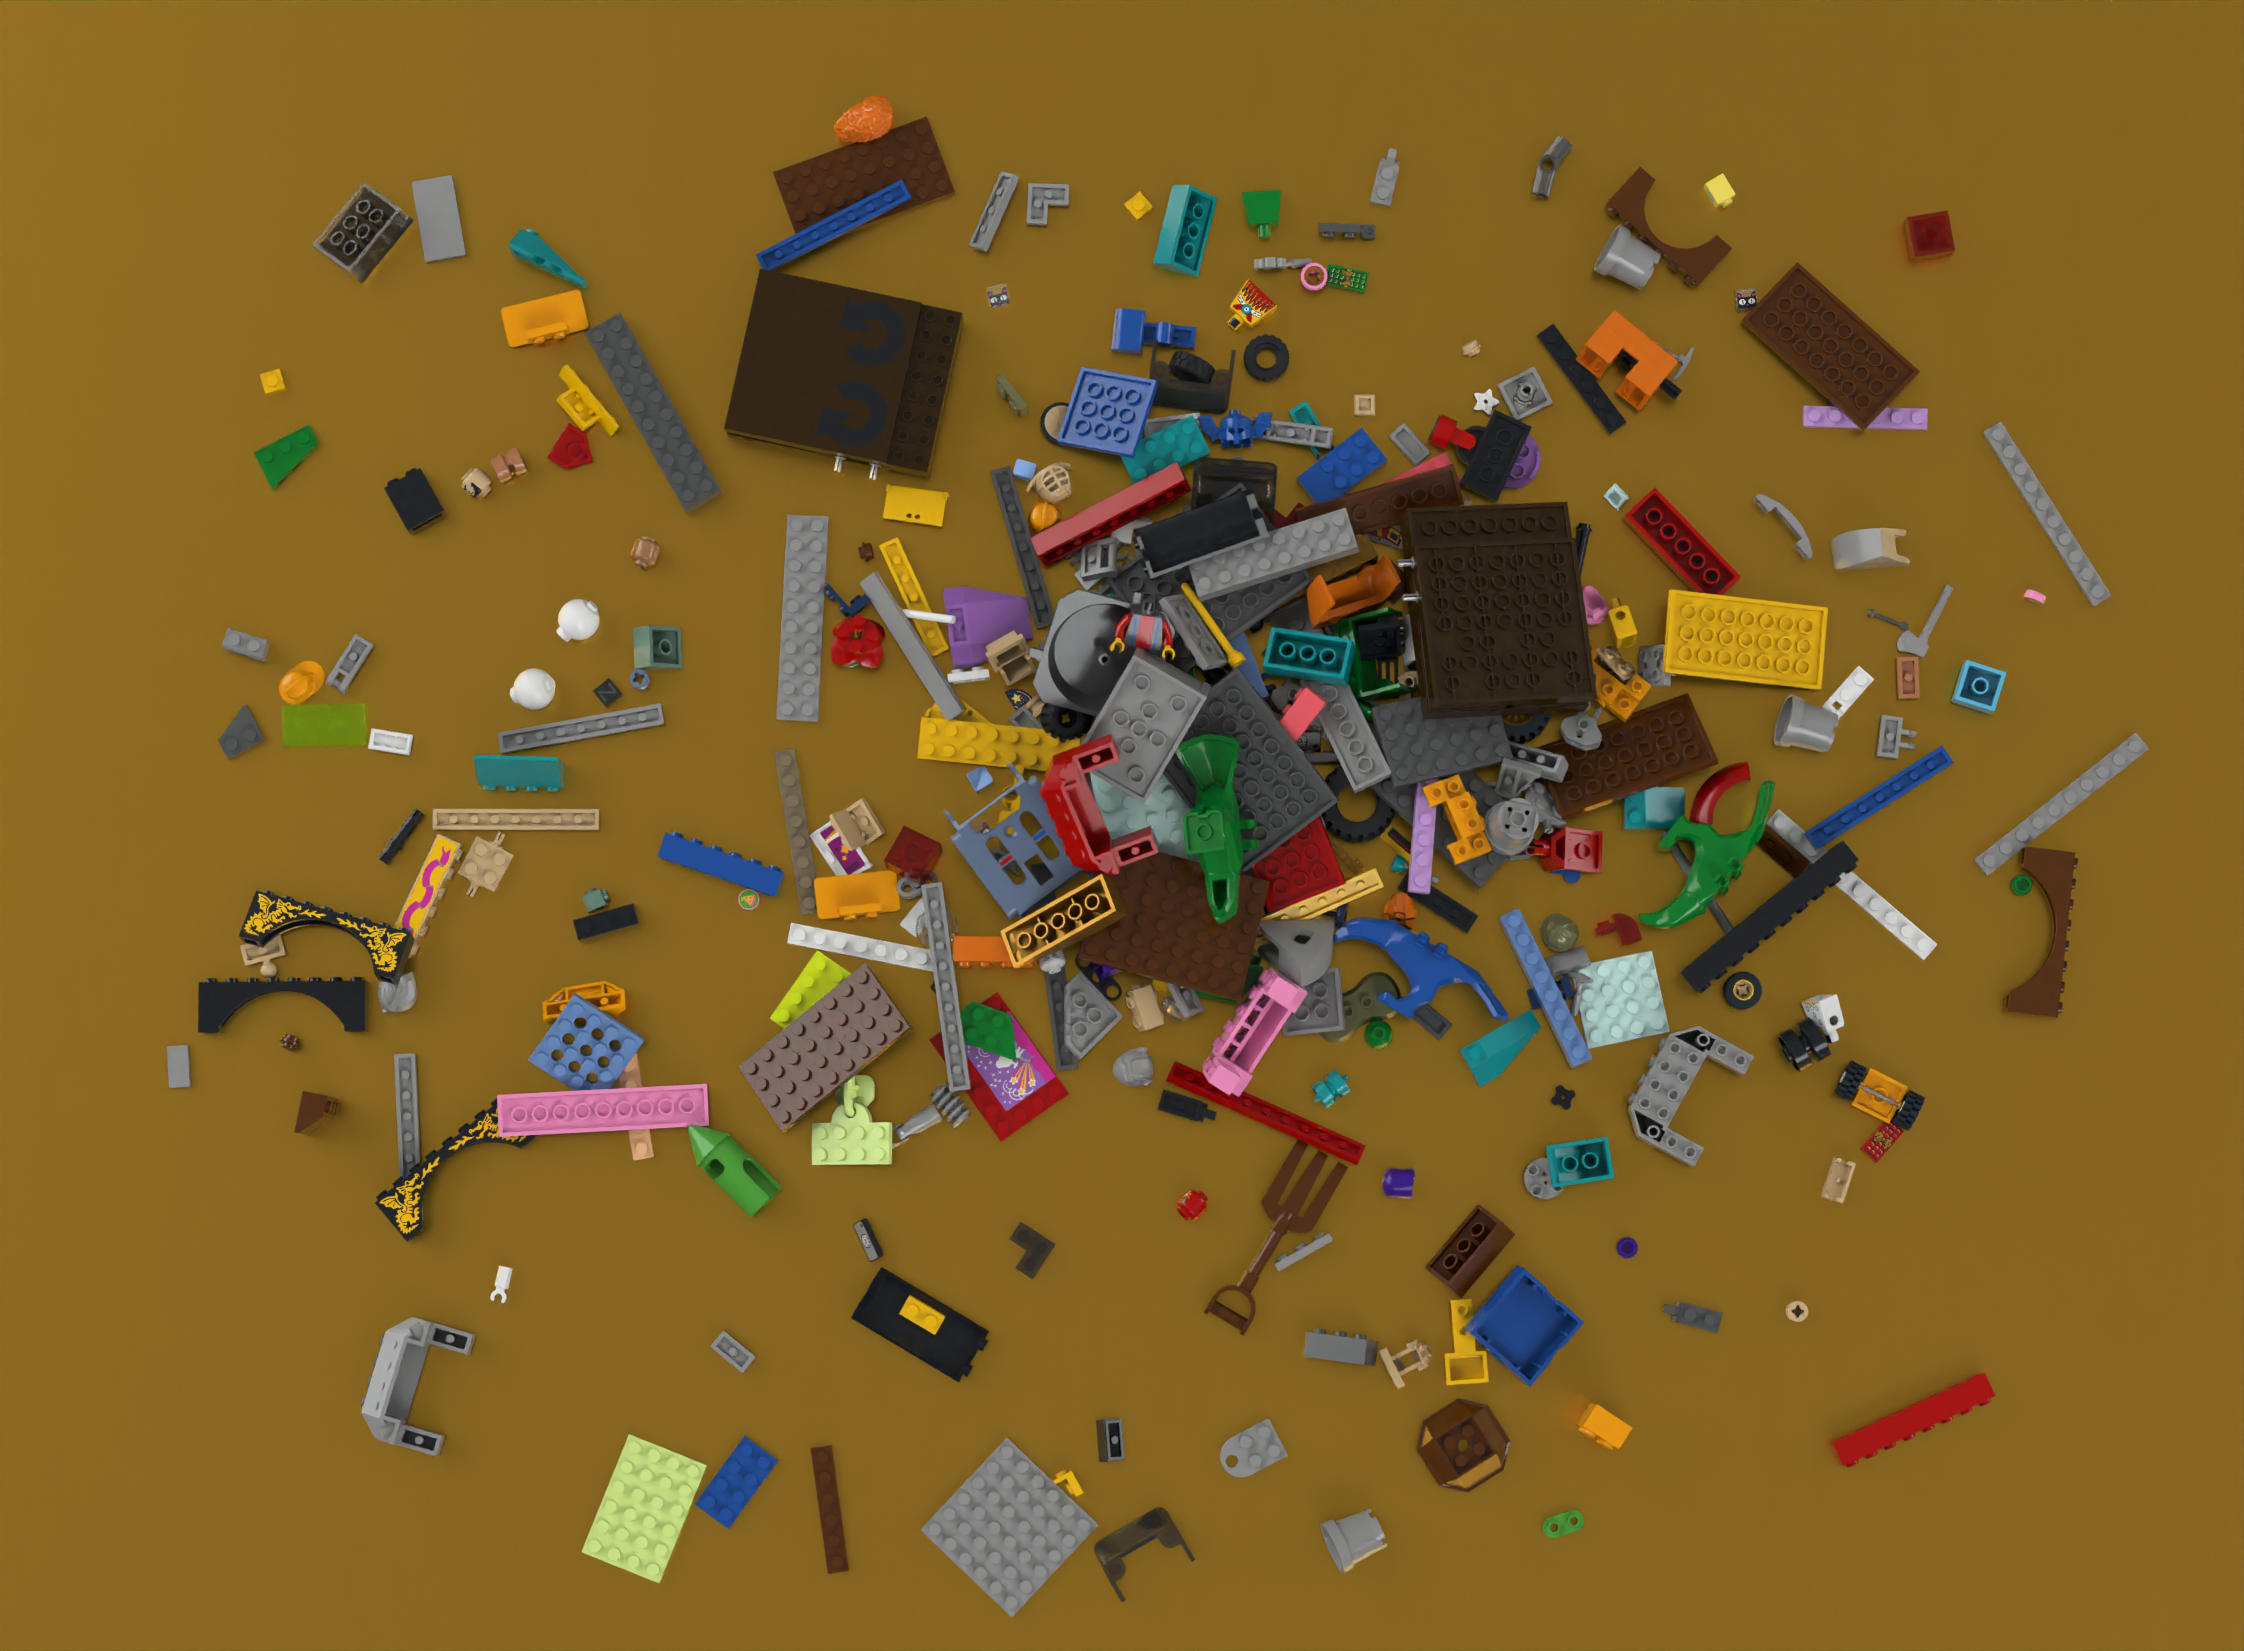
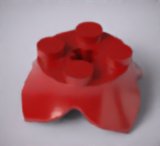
(865, 651)

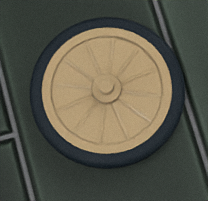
(1052, 420)

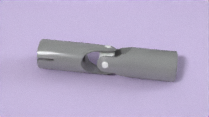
(917, 1123)

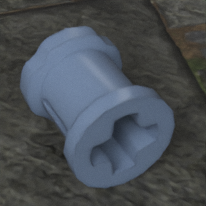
(632, 678)

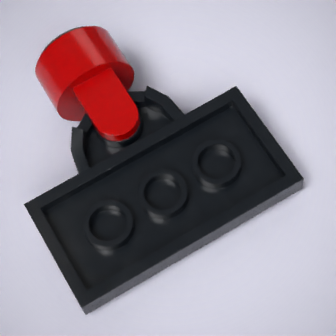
(1486, 451)

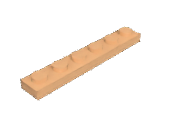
(641, 1138)

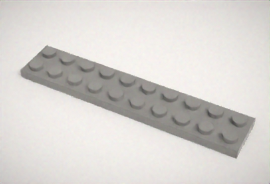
(802, 618)
(1341, 715)

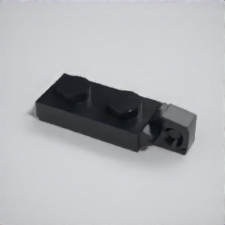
(1185, 1107)

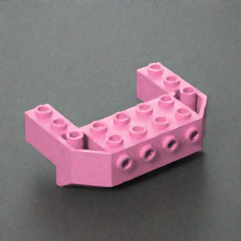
(1233, 1068)

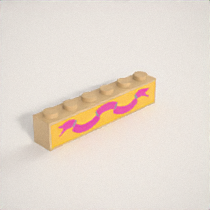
(429, 887)

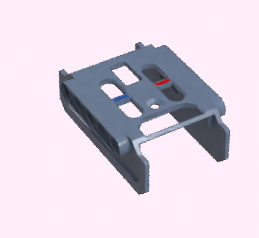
(1021, 846)

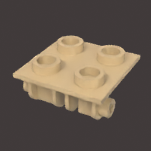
(1611, 657)

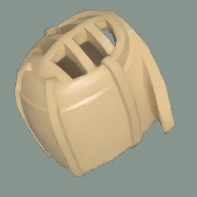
(1052, 483)

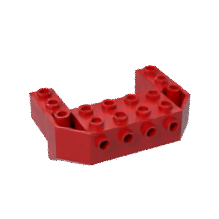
(1078, 816)

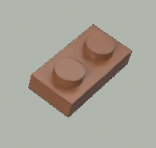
(1907, 677)

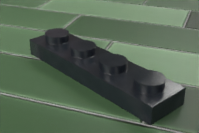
(1442, 906)

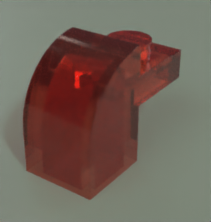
(1624, 926)

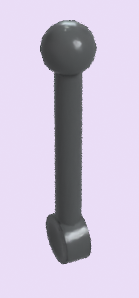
(1903, 626)

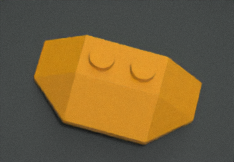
(601, 994)

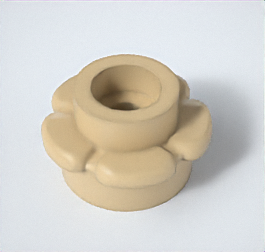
(1471, 348)

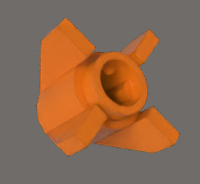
(1400, 908)

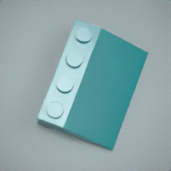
(519, 771)

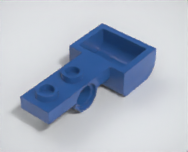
(1132, 332)

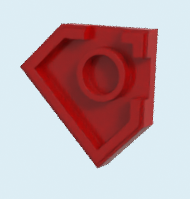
(570, 448)

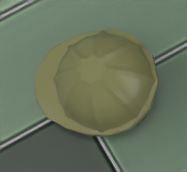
(1559, 932)

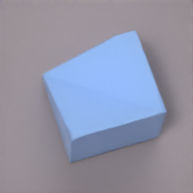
(1024, 470)
(980, 778)

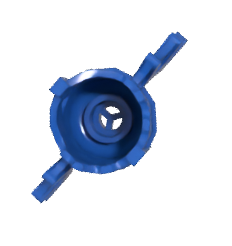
(1235, 428)

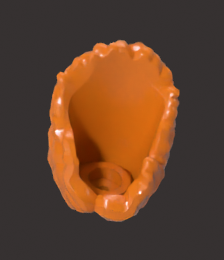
(866, 120)

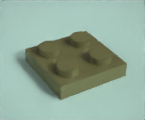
(1016, 402)

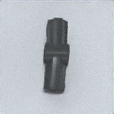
(1554, 155)

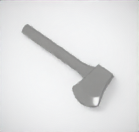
(1918, 645)

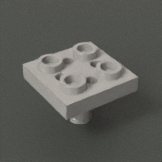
(1529, 381)
(1652, 665)

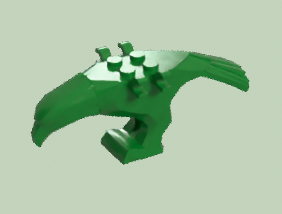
(1214, 825)
(1715, 862)

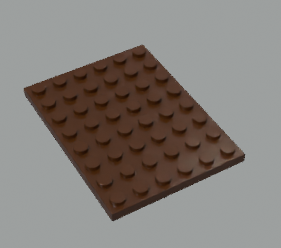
(1173, 931)

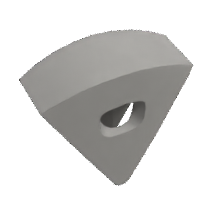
(1867, 549)
(1305, 957)

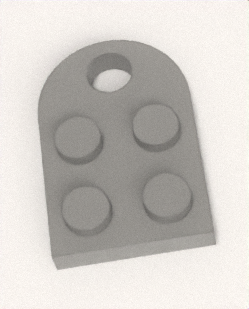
(1254, 1448)

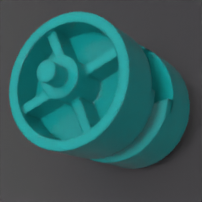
(1328, 1090)

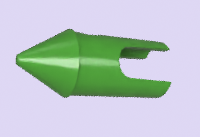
(732, 1168)

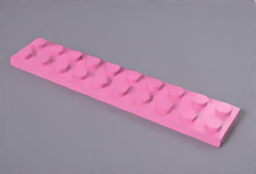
(602, 1110)

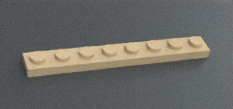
(516, 819)

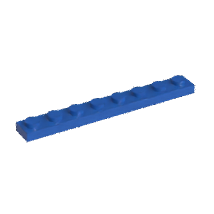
(834, 226)
(1878, 798)

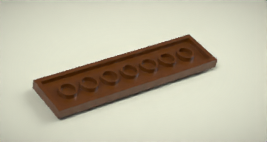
(1387, 502)

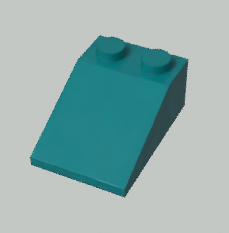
(1653, 809)
(1580, 1162)

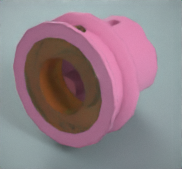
(1310, 270)

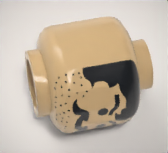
(476, 483)

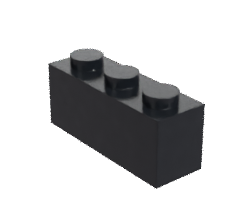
(606, 922)

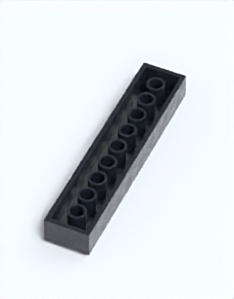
(1768, 916)

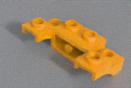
(1613, 694)
(1463, 818)

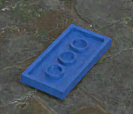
(736, 1482)

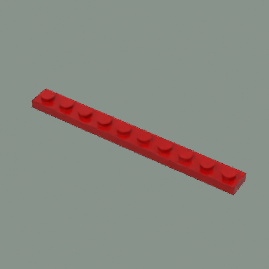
(1268, 1114)

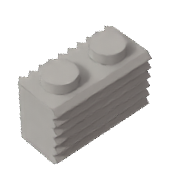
(246, 644)

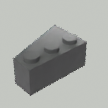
(1341, 1348)

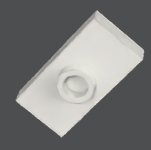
(390, 742)

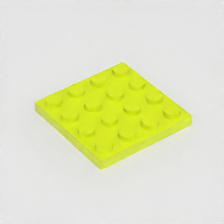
(814, 983)

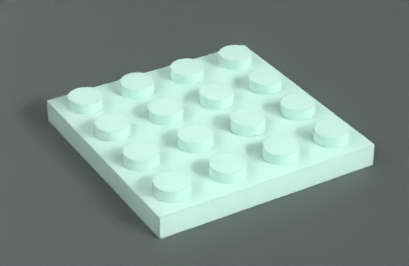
(1621, 1000)

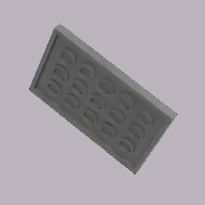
(1436, 747)

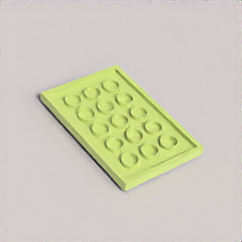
(644, 1508)

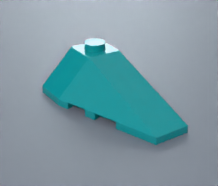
(535, 251)
(1496, 1050)

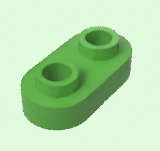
(1563, 1522)

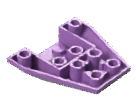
(982, 619)

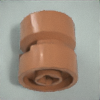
(516, 466)

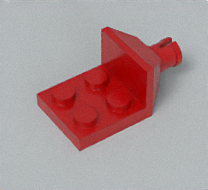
(1569, 850)

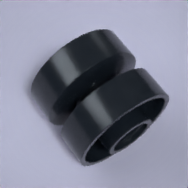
(1798, 1048)

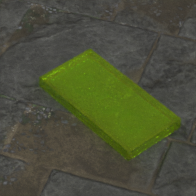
(324, 725)

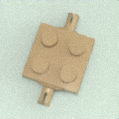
(485, 864)

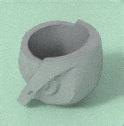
(398, 997)
(1133, 1068)

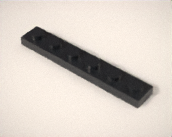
(1581, 379)

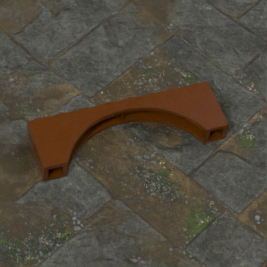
(2054, 875)

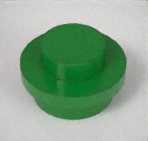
(2021, 885)

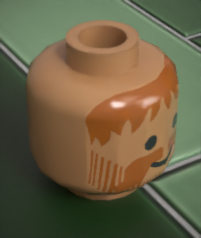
(645, 552)

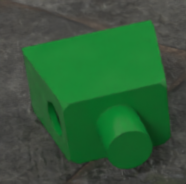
(1262, 210)

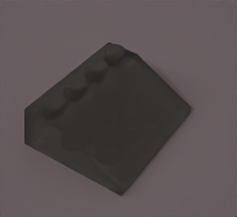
(363, 232)

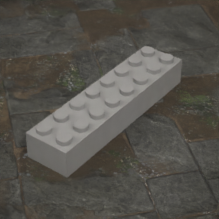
(1278, 555)

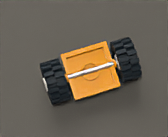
(1879, 1095)

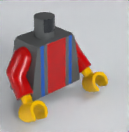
(1144, 630)

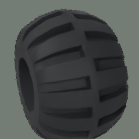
(1052, 722)

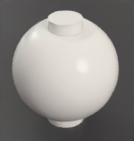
(578, 620)
(533, 689)

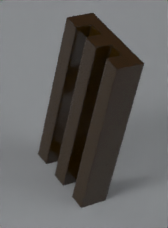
(1379, 669)

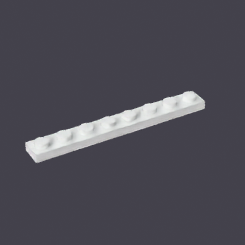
(860, 947)

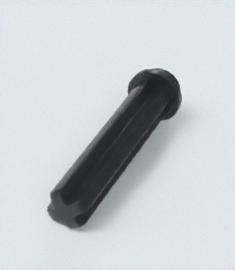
(1581, 542)

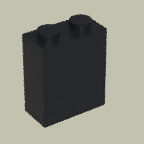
(414, 500)

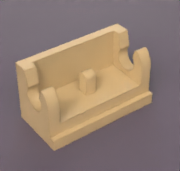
(1838, 1180)

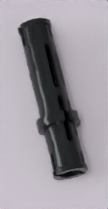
(395, 843)

